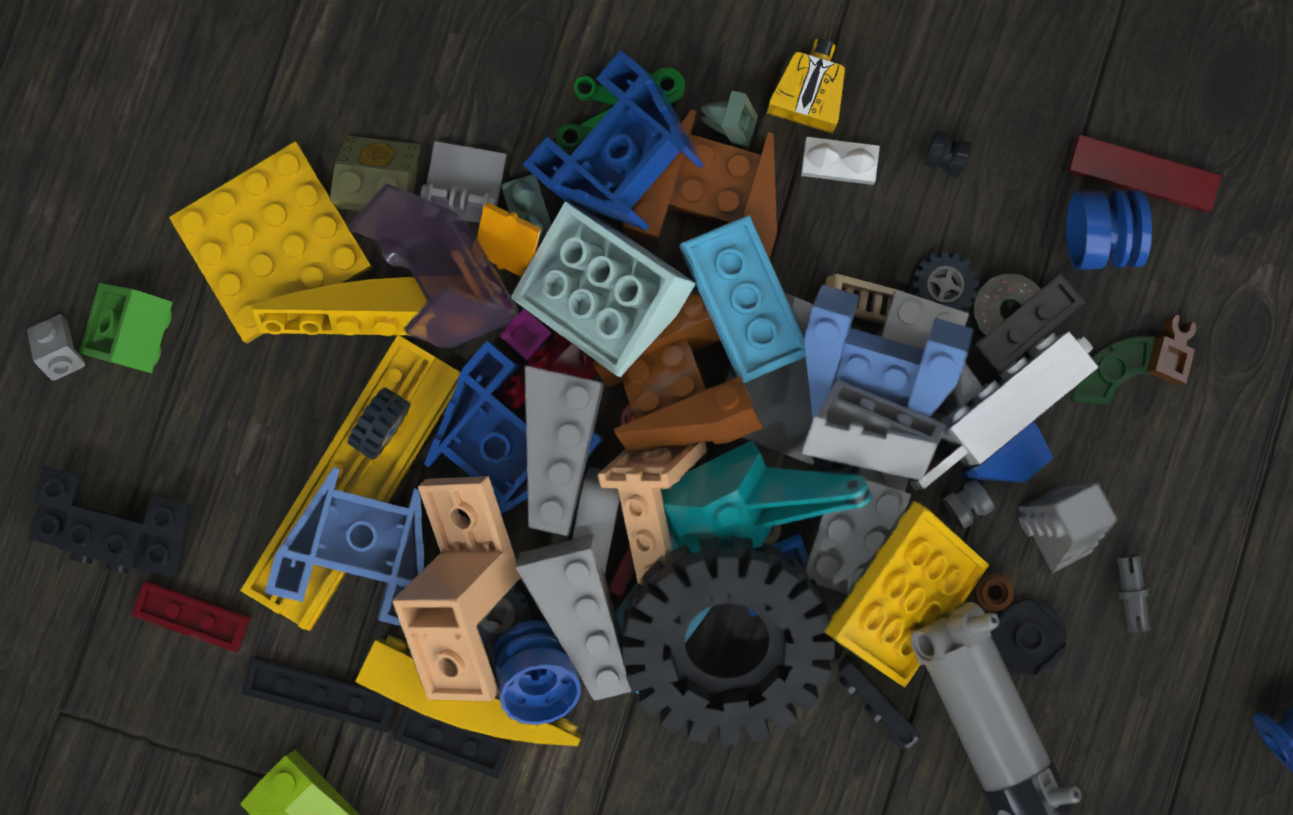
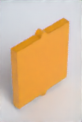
(507, 239)

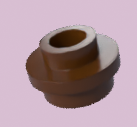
(1006, 592)

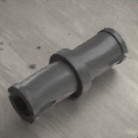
(1133, 593)

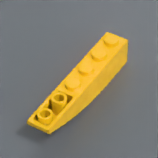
(343, 308)
(394, 674)

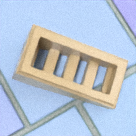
(864, 289)

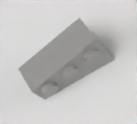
(872, 433)

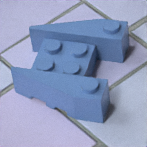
(877, 364)
(354, 538)

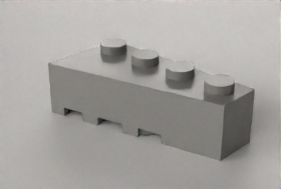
(559, 437)
(1067, 522)
(578, 606)

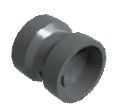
(968, 504)

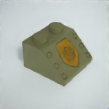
(367, 166)

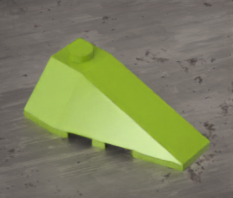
(295, 789)

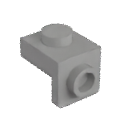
(53, 348)

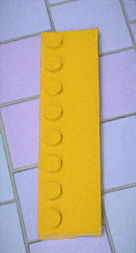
(429, 388)

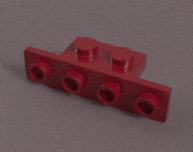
(557, 357)

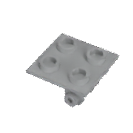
(464, 179)

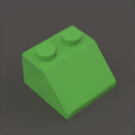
(126, 327)

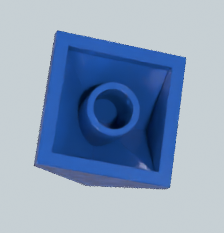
(1015, 459)

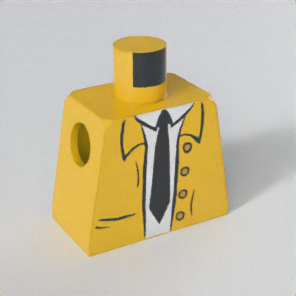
(810, 89)

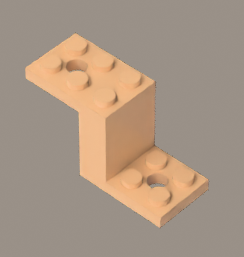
(457, 589)

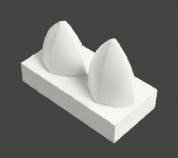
(840, 160)

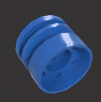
(1108, 229)
(534, 674)

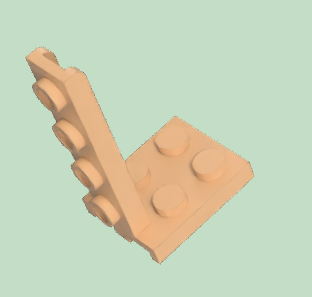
(639, 485)

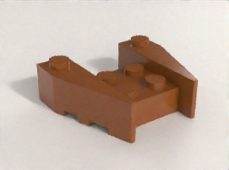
(721, 191)
(671, 392)

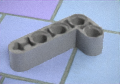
(597, 513)

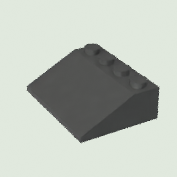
(784, 399)

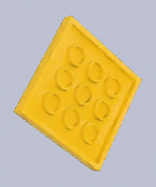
(269, 237)
(908, 585)

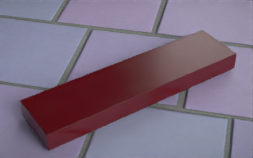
(1146, 172)

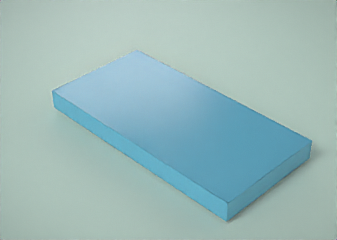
(744, 299)

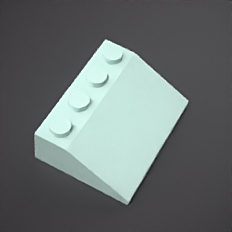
(601, 289)

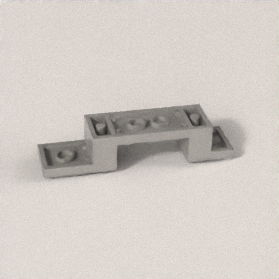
(851, 538)

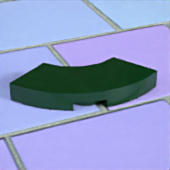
(1114, 365)

